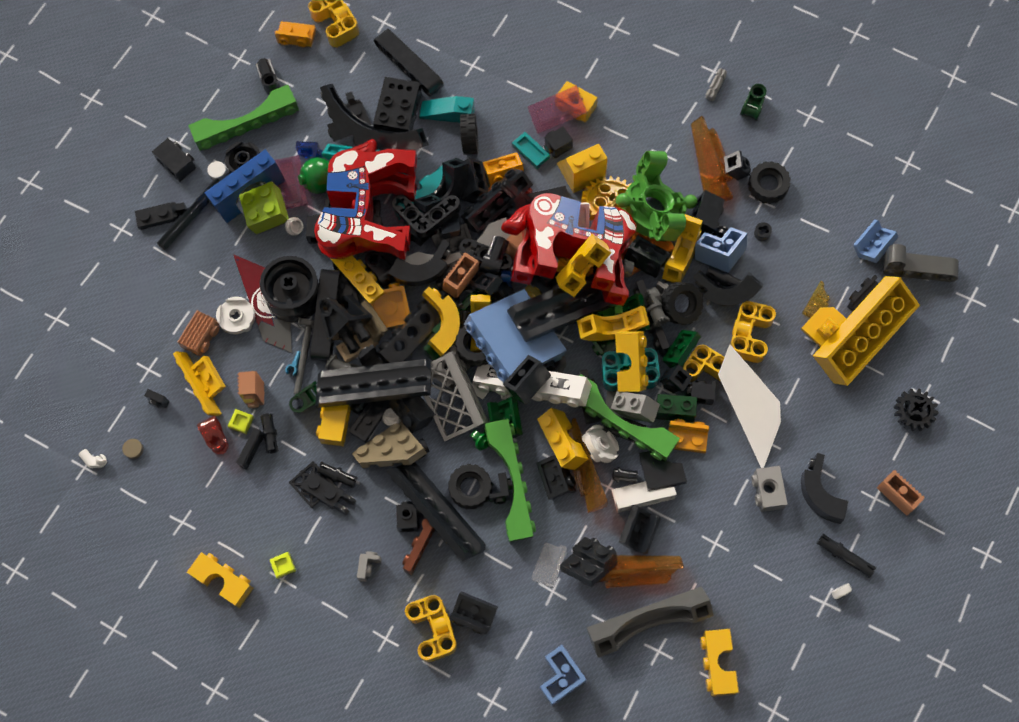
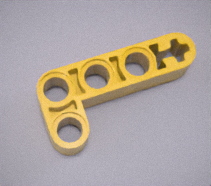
(704, 364)

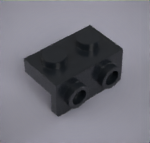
(639, 530)
(473, 613)

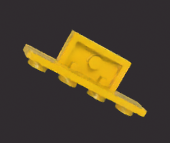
(361, 279)
(203, 380)

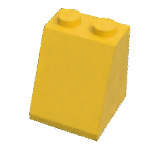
(584, 167)

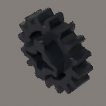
(913, 401)

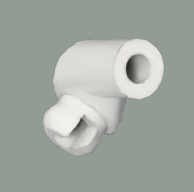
(93, 462)

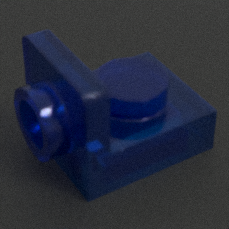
(308, 149)

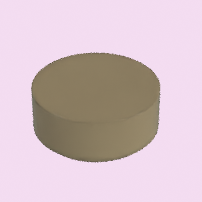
(132, 448)

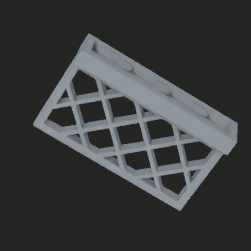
(466, 392)

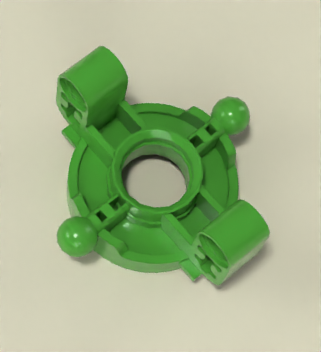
(656, 224)

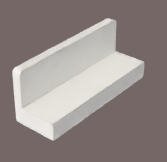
(639, 496)

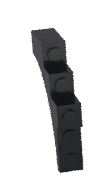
(347, 124)

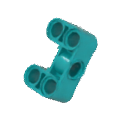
(623, 362)

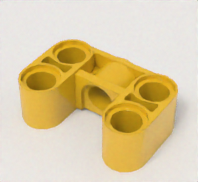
(342, 20)
(743, 329)
(439, 624)

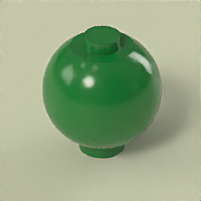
(314, 175)

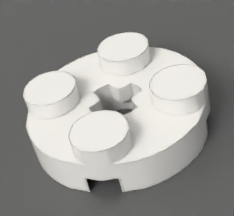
(231, 325)
(595, 438)

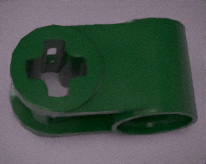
(753, 104)
(306, 397)

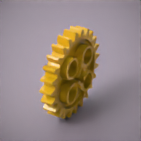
(603, 194)

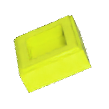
(240, 421)
(282, 565)

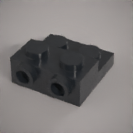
(589, 561)

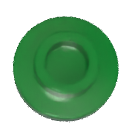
(480, 439)

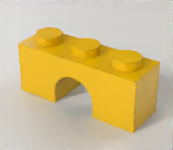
(573, 275)
(632, 344)
(567, 451)
(235, 588)
(719, 681)

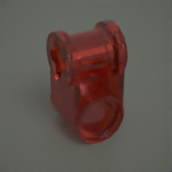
(213, 433)

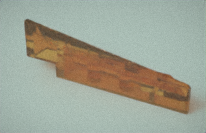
(711, 159)
(586, 476)
(642, 570)

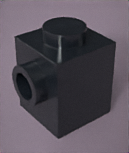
(558, 142)
(407, 517)

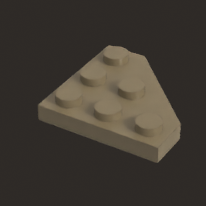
(390, 447)

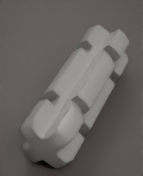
(716, 84)

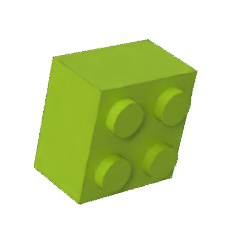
(263, 207)

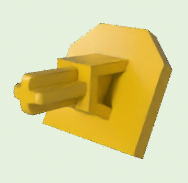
(823, 324)

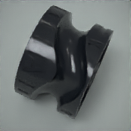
(290, 288)

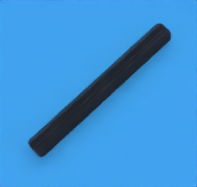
(185, 218)

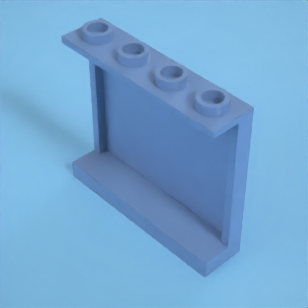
(502, 341)

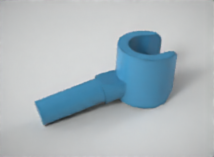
(294, 364)

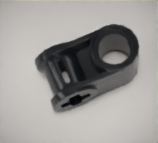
(380, 268)

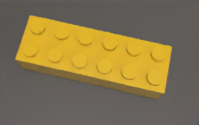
(866, 330)

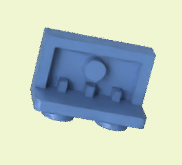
(874, 242)

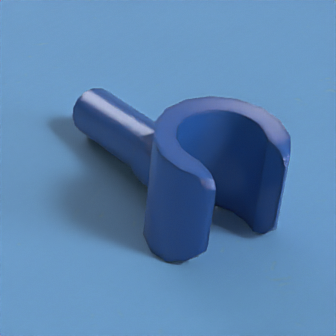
(506, 277)

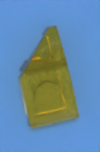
(818, 300)

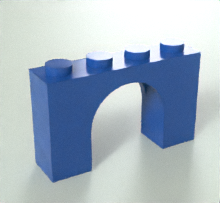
(225, 193)

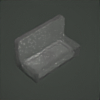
(548, 564)

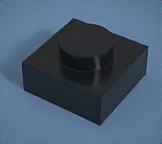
(156, 399)

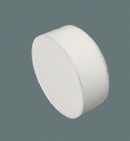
(217, 170)
(841, 591)

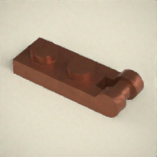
(419, 545)

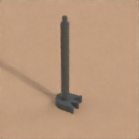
(308, 325)

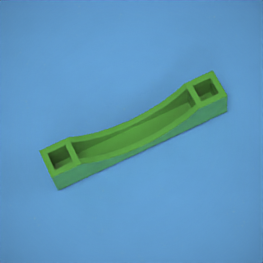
(211, 132)
(500, 440)
(656, 440)

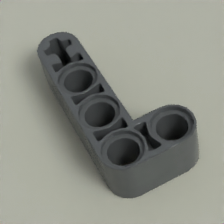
(919, 266)

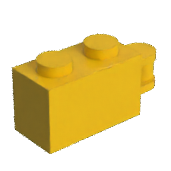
(333, 425)

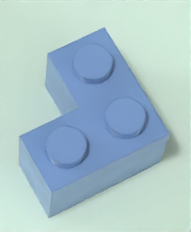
(723, 251)
(566, 677)

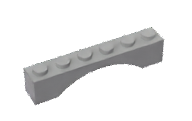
(493, 229)

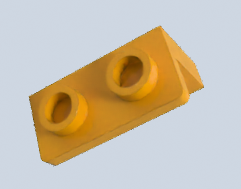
(295, 34)
(498, 167)
(692, 435)

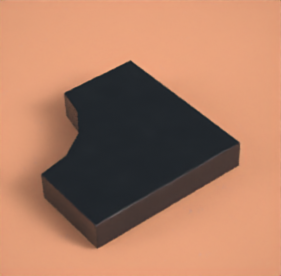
(661, 473)

